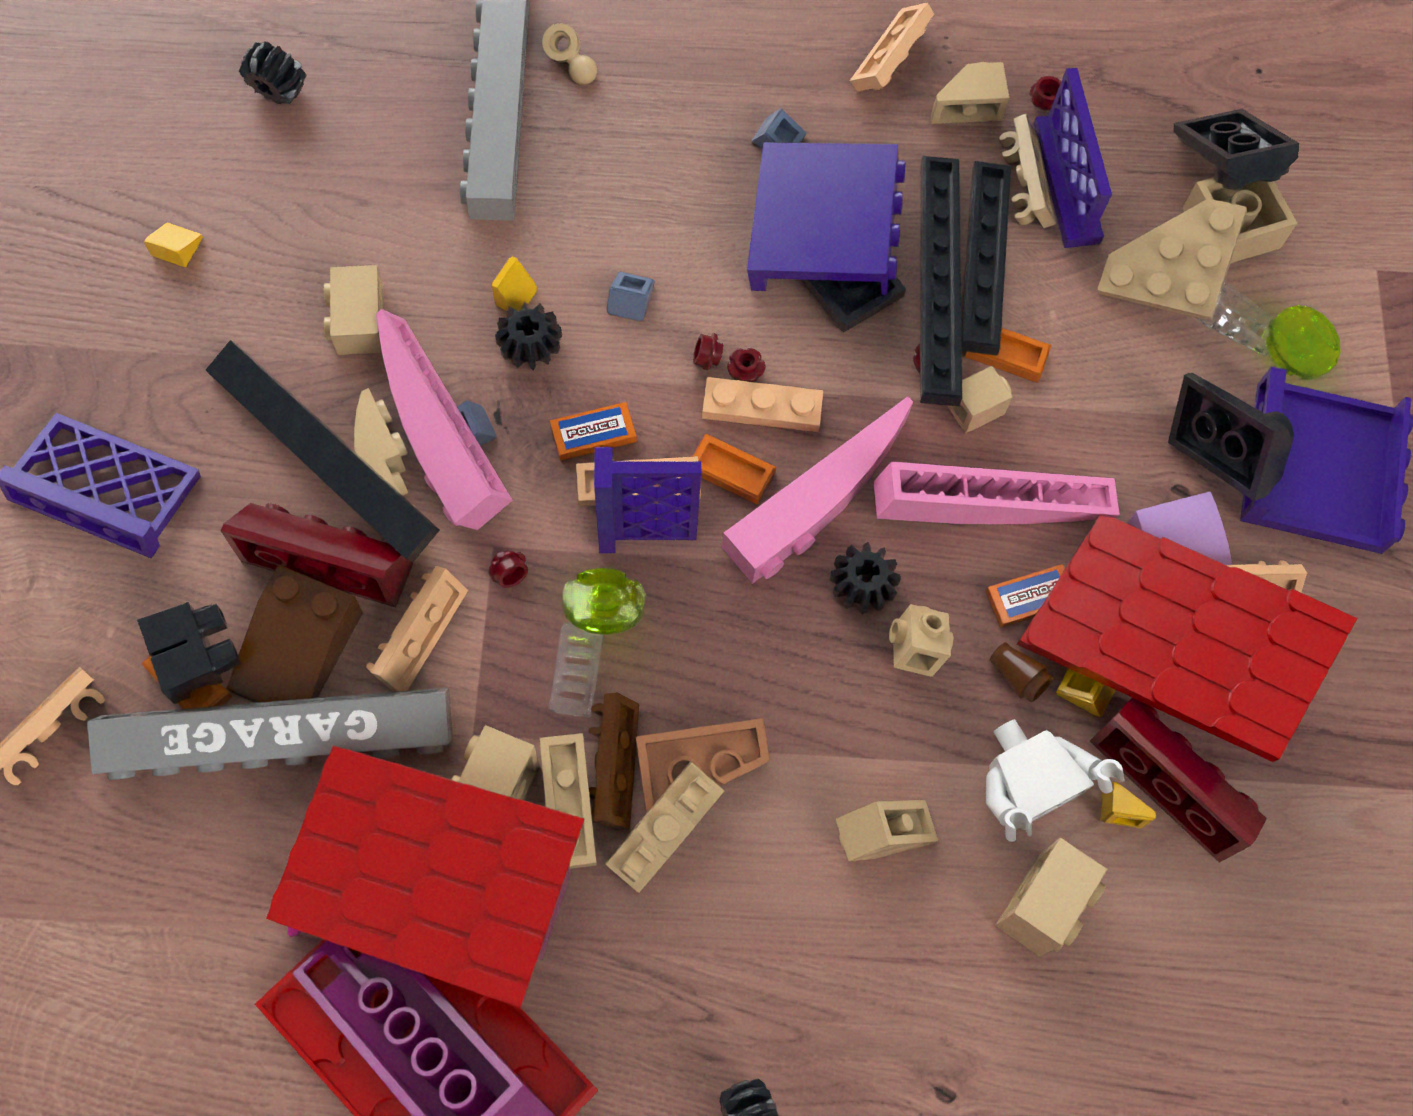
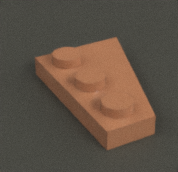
(717, 750)

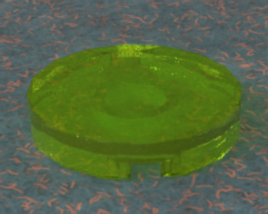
(1303, 342)
(603, 601)

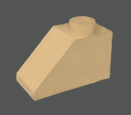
(973, 95)
(886, 829)

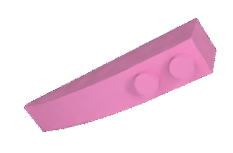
(437, 431)
(990, 495)
(812, 500)

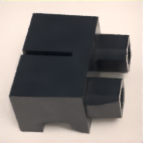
(182, 650)

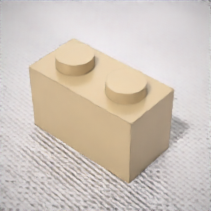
(353, 300)

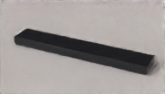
(985, 258)

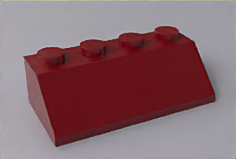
(322, 552)
(1180, 780)

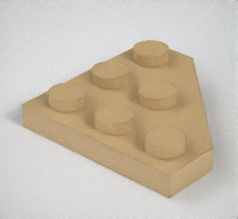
(1179, 262)

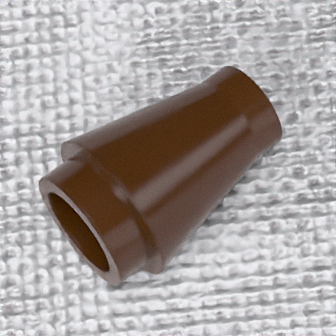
(1022, 673)

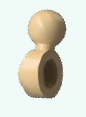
(581, 67)

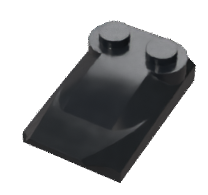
(1239, 147)
(1231, 437)

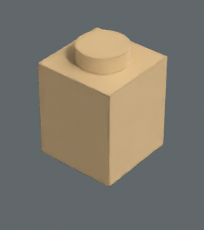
(983, 399)

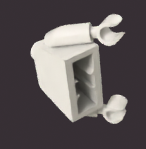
(1040, 776)

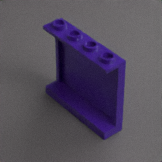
(826, 213)
(1341, 469)

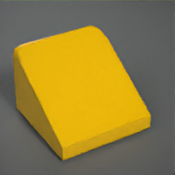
(173, 244)
(513, 286)
(1085, 692)
(1124, 808)

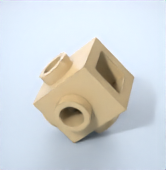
(921, 640)

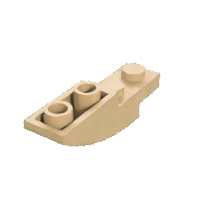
(376, 443)

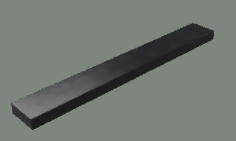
(940, 283)
(323, 452)

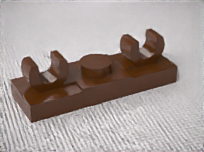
(614, 760)

